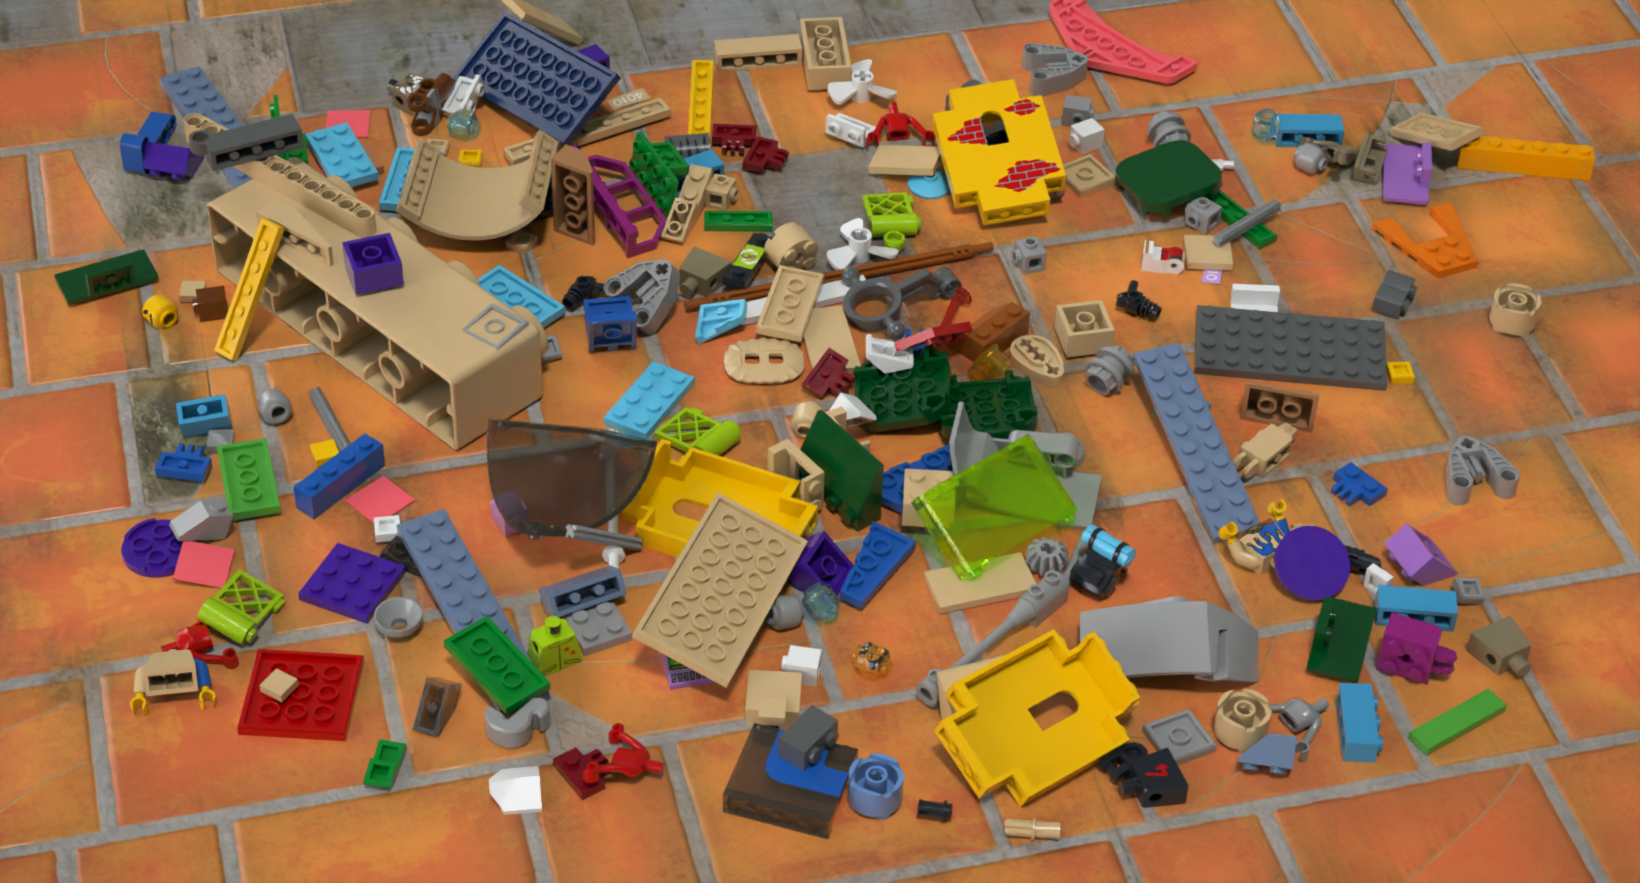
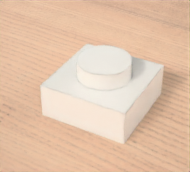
(386, 528)
(1376, 576)

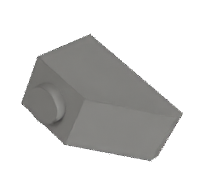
(203, 521)

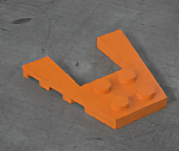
(1437, 256)

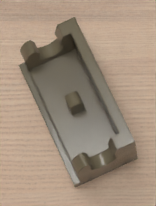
(1370, 159)

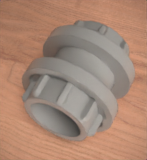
(1167, 127)
(1110, 370)

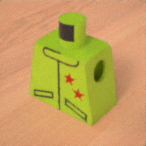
(554, 646)

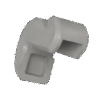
(519, 727)

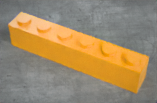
(1527, 158)

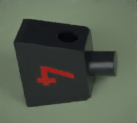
(1155, 780)

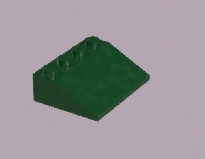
(850, 472)

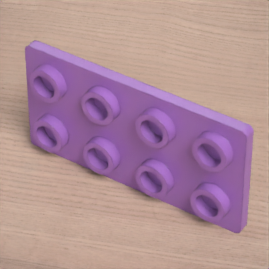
(1407, 173)

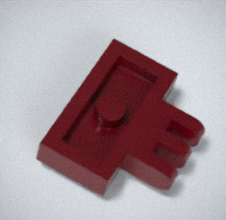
(734, 136)
(764, 154)
(828, 375)
(571, 768)

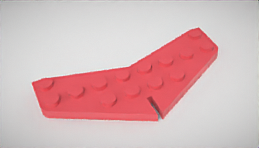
(1111, 50)

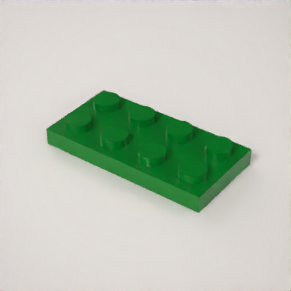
(496, 665)

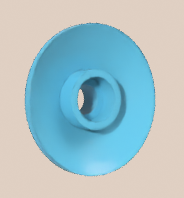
(929, 186)

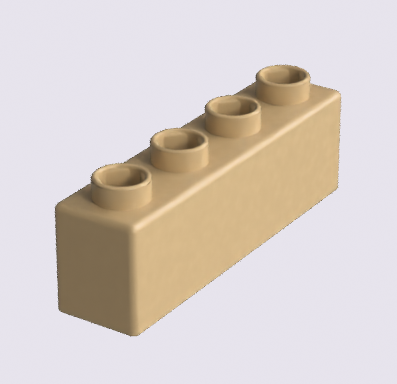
(397, 338)

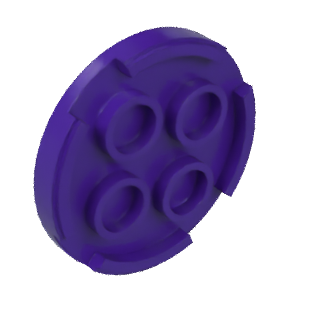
(151, 549)
(1311, 563)

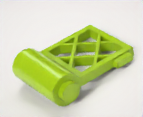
(890, 220)
(715, 440)
(231, 617)

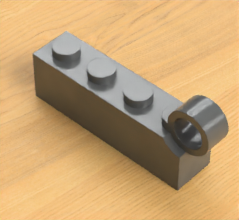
(247, 142)

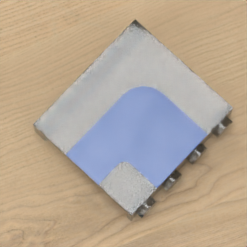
(780, 793)

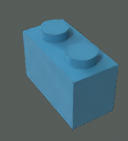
(204, 414)

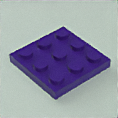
(352, 583)

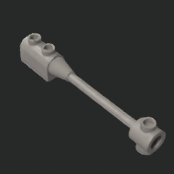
(1032, 608)

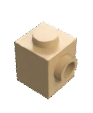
(721, 192)

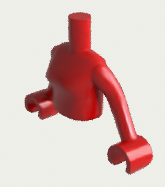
(898, 127)
(197, 640)
(625, 760)

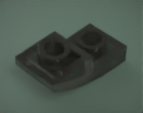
(398, 553)

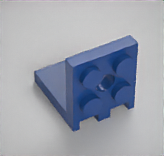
(610, 322)

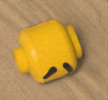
(160, 311)

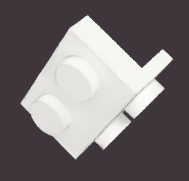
(464, 95)
(848, 129)

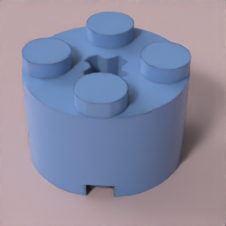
(875, 786)

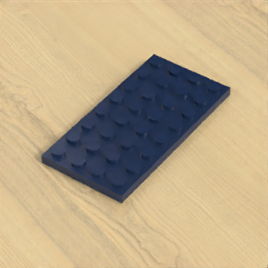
(538, 78)

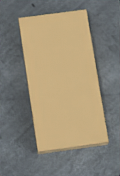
(543, 20)
(1436, 130)
(790, 303)
(830, 329)
(1002, 580)

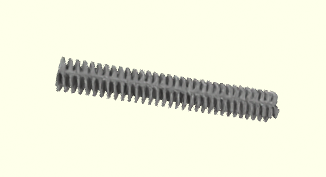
(1246, 223)
(329, 418)
(603, 537)

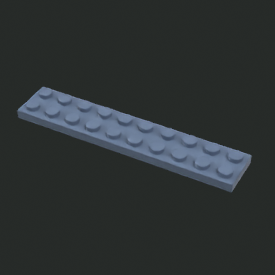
(195, 93)
(1195, 439)
(454, 576)

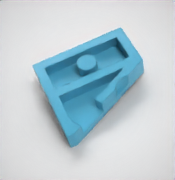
(719, 318)

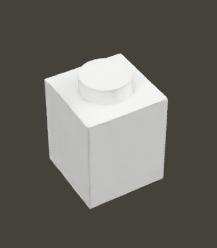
(1086, 136)
(803, 660)

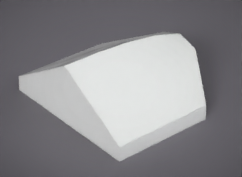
(886, 357)
(517, 790)

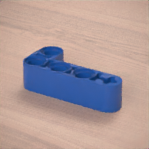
(156, 129)

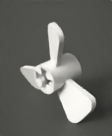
(860, 87)
(858, 248)

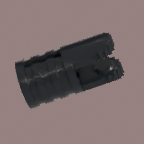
(1360, 560)

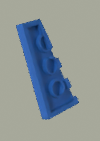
(878, 559)

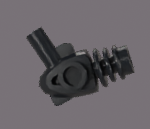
(580, 290)
(1136, 303)

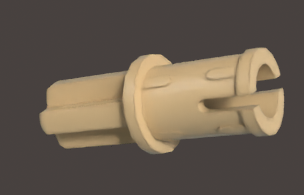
(1032, 828)

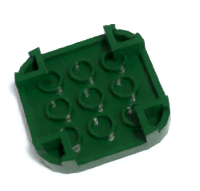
(1168, 176)
(908, 395)
(993, 405)

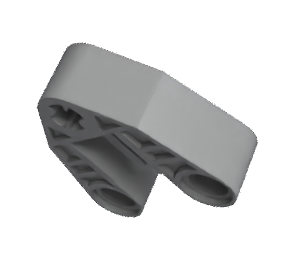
(1053, 68)
(654, 283)
(1474, 461)

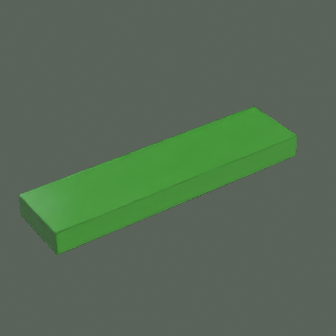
(1457, 721)

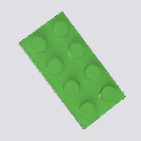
(248, 479)

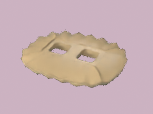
(763, 371)

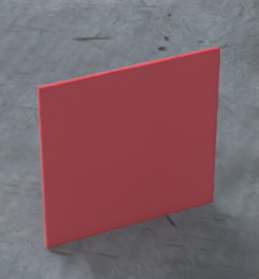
(356, 119)
(380, 499)
(203, 564)

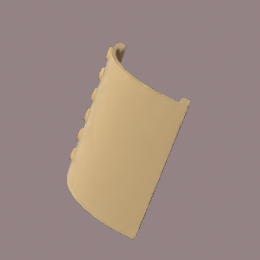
(473, 200)

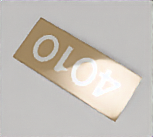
(628, 98)

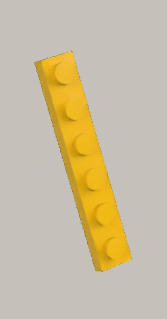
(701, 97)
(249, 289)

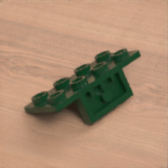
(106, 277)
(1341, 639)

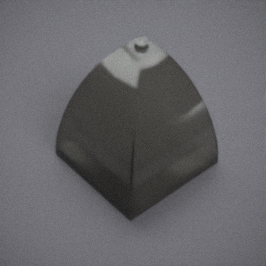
(563, 474)

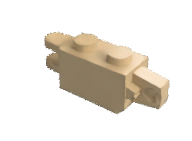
(1265, 450)

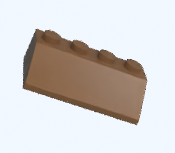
(573, 195)

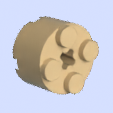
(792, 247)
(1515, 310)
(1242, 719)

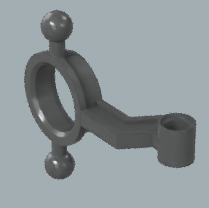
(933, 285)

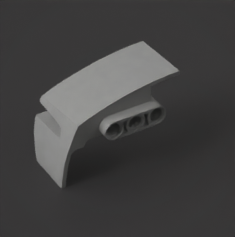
(1060, 451)
(1176, 639)

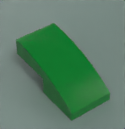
(385, 765)

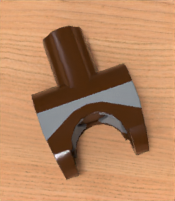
(428, 98)

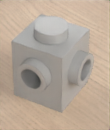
(1203, 214)
(1029, 255)

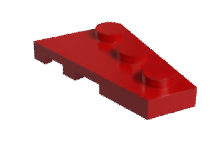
(935, 335)

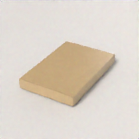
(905, 160)

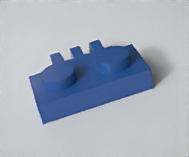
(184, 464)
(1357, 485)

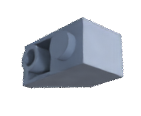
(1271, 751)

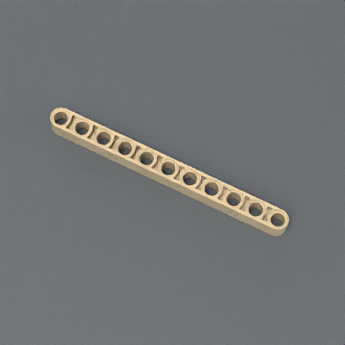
(299, 185)

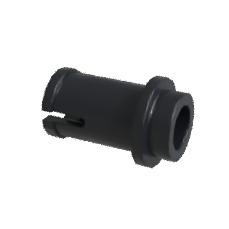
(935, 810)

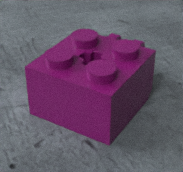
(1413, 650)

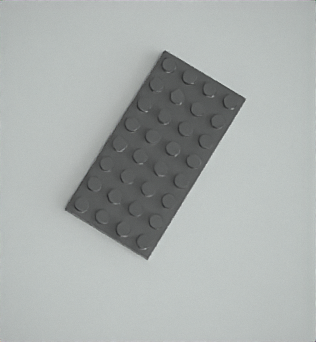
(1290, 348)

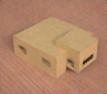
(773, 698)

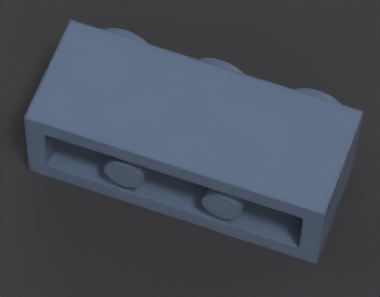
(582, 591)

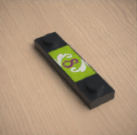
(747, 262)

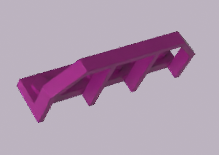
(618, 218)

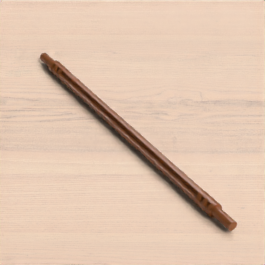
(867, 270)

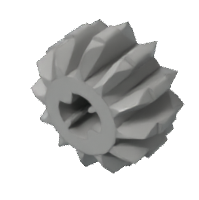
(1046, 556)

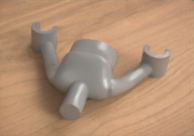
(1298, 715)

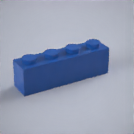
(339, 476)

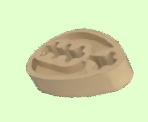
(1047, 367)

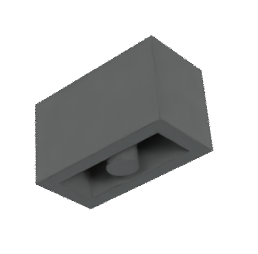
(808, 738)

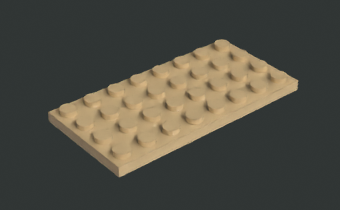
(720, 590)

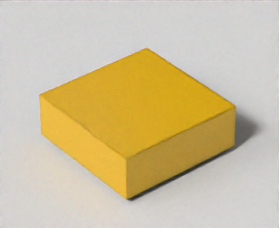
(471, 157)
(1400, 373)
(323, 451)

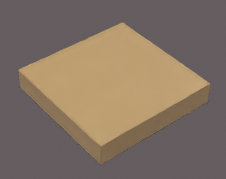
(1087, 176)
(1205, 255)

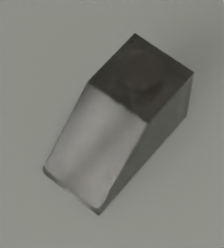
(436, 705)

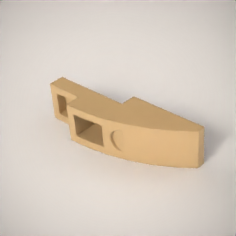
(688, 205)

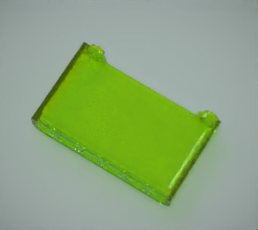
(994, 506)

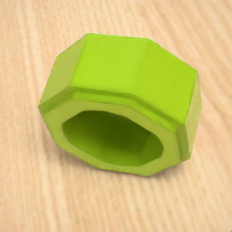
(895, 240)

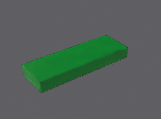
(738, 221)

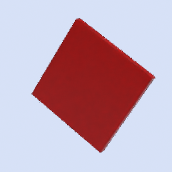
(316, 708)

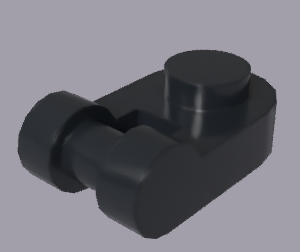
(1124, 755)

